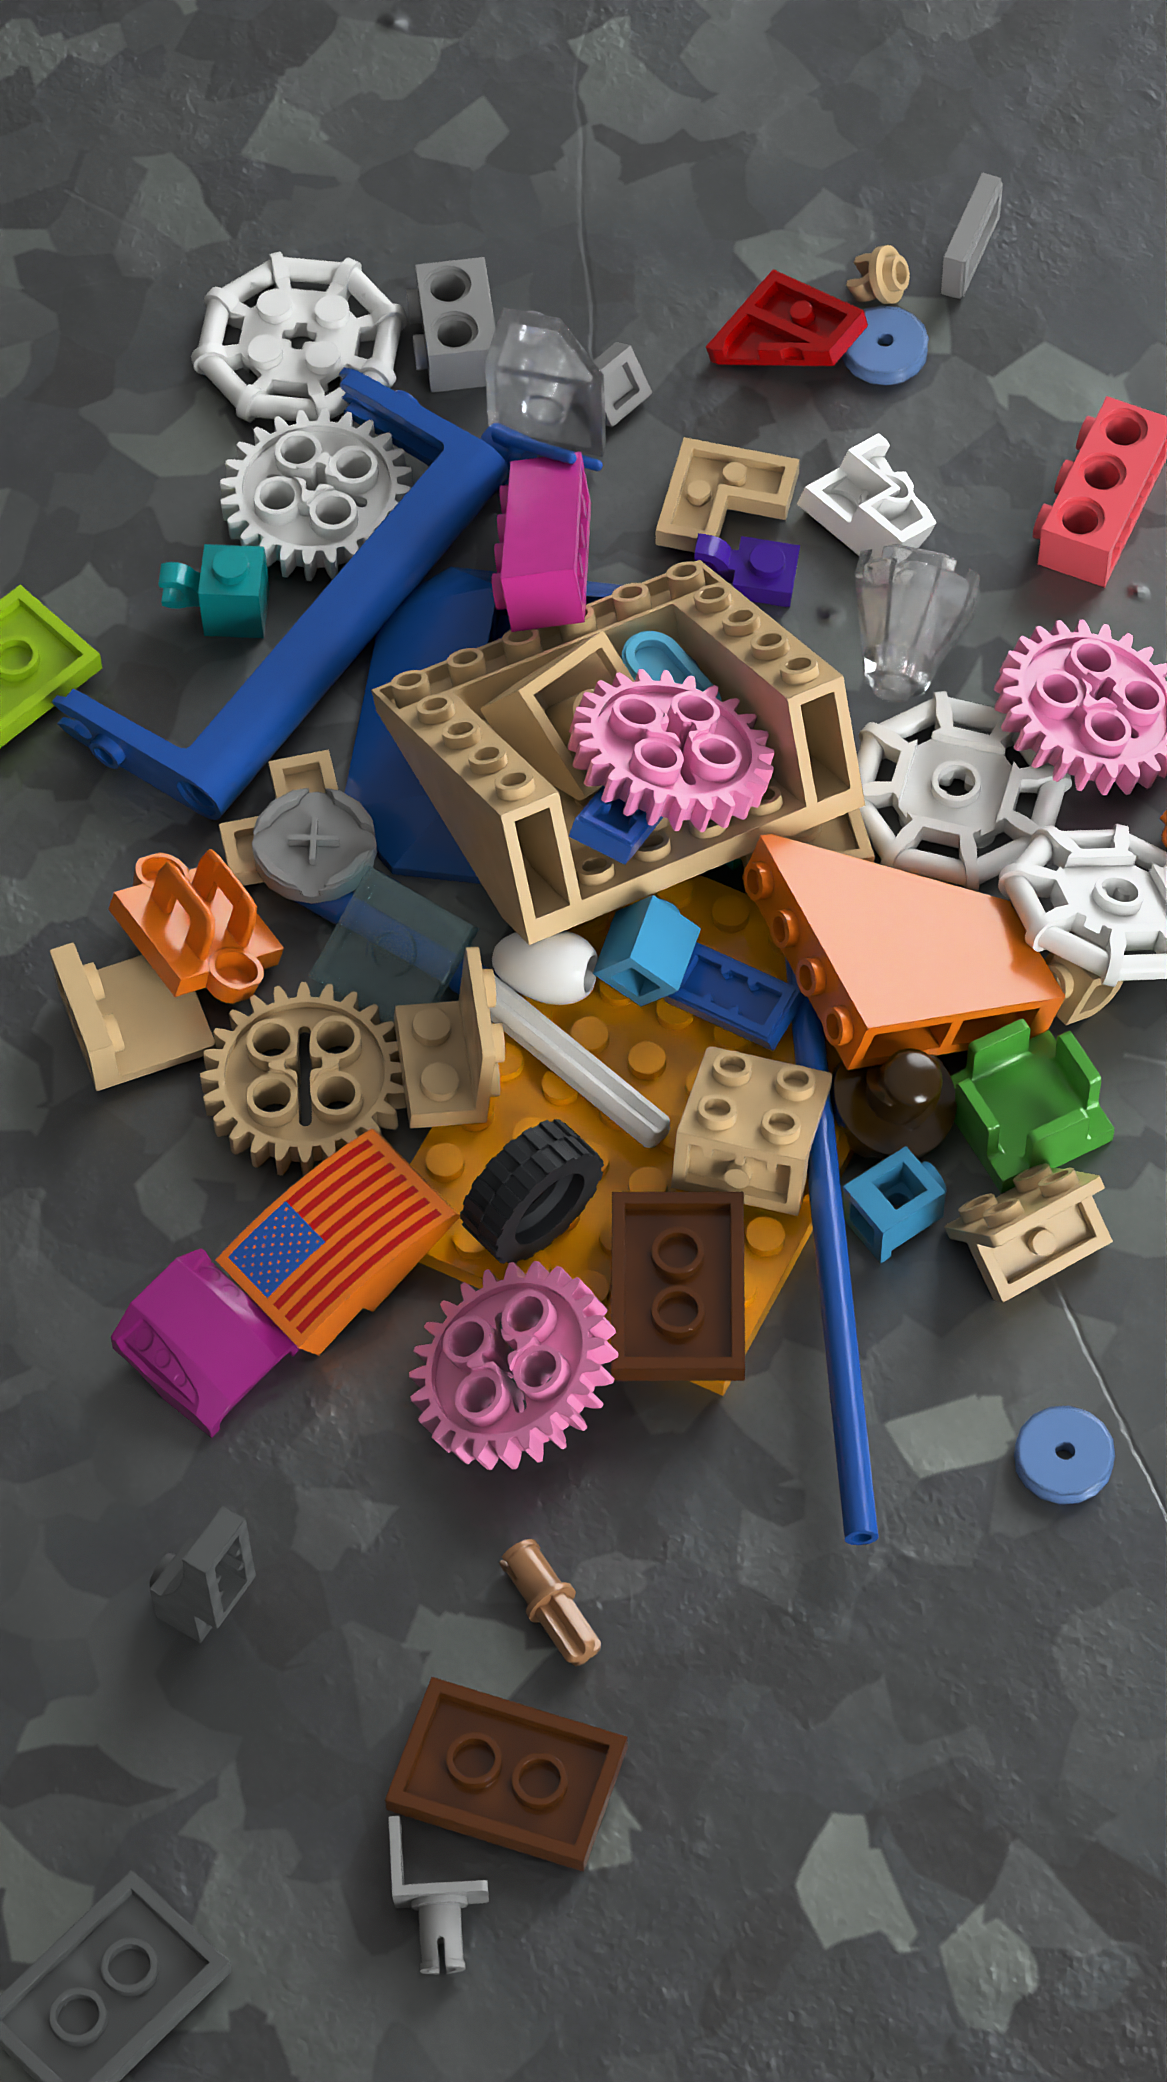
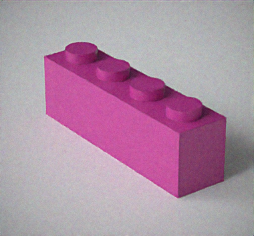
(543, 544)

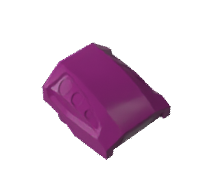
(199, 1340)

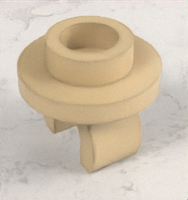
(883, 275)

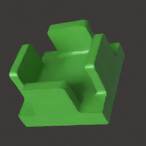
(1028, 1102)

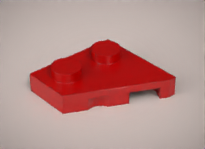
(787, 326)

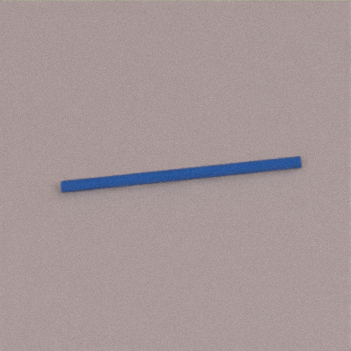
(836, 1297)

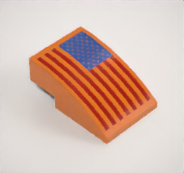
(338, 1241)

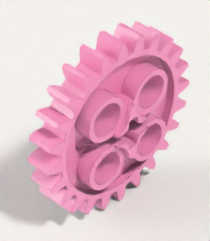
(1087, 706)
(671, 750)
(475, 1366)

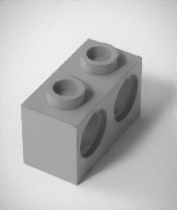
(455, 322)

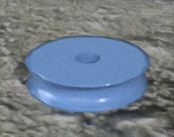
(890, 363)
(1060, 1479)

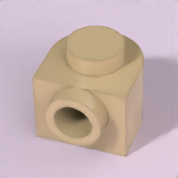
(1082, 990)

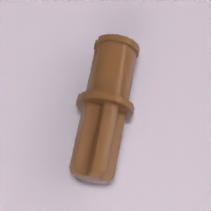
(550, 1602)

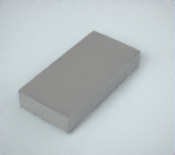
(971, 236)

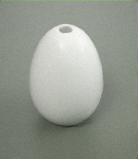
(548, 971)

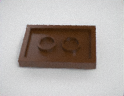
(678, 1286)
(507, 1773)

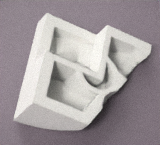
(868, 502)

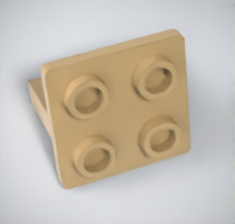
(1032, 1228)

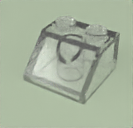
(545, 383)

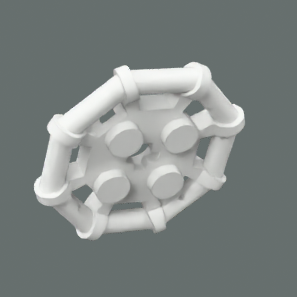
(290, 314)
(946, 819)
(1090, 872)

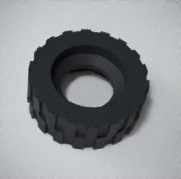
(531, 1191)

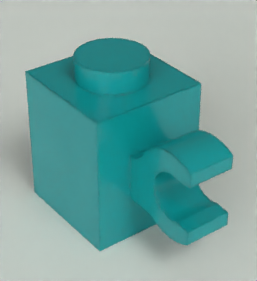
(228, 590)

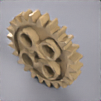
(245, 1081)

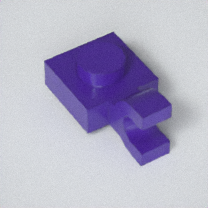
(758, 570)

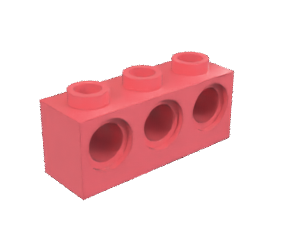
(1102, 491)

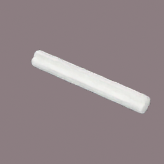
(578, 1067)

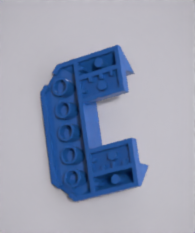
(433, 622)

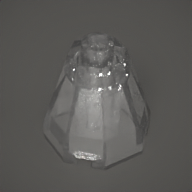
(910, 617)

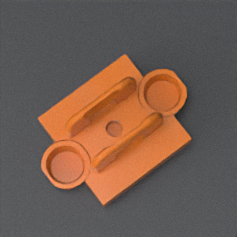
(197, 926)

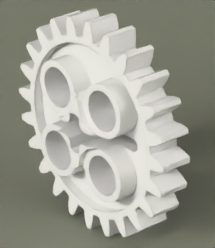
(311, 480)

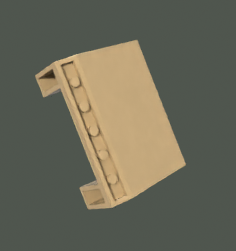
(519, 824)

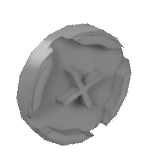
(313, 845)

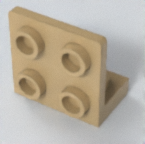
(128, 1018)
(452, 1052)
(750, 1129)

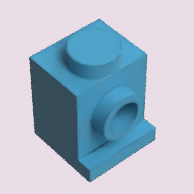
(893, 1182)

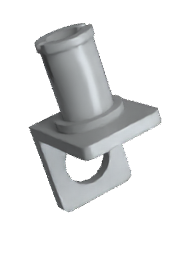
(437, 1906)

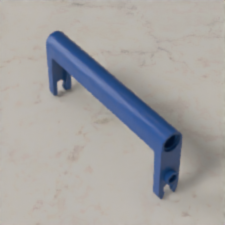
(330, 632)

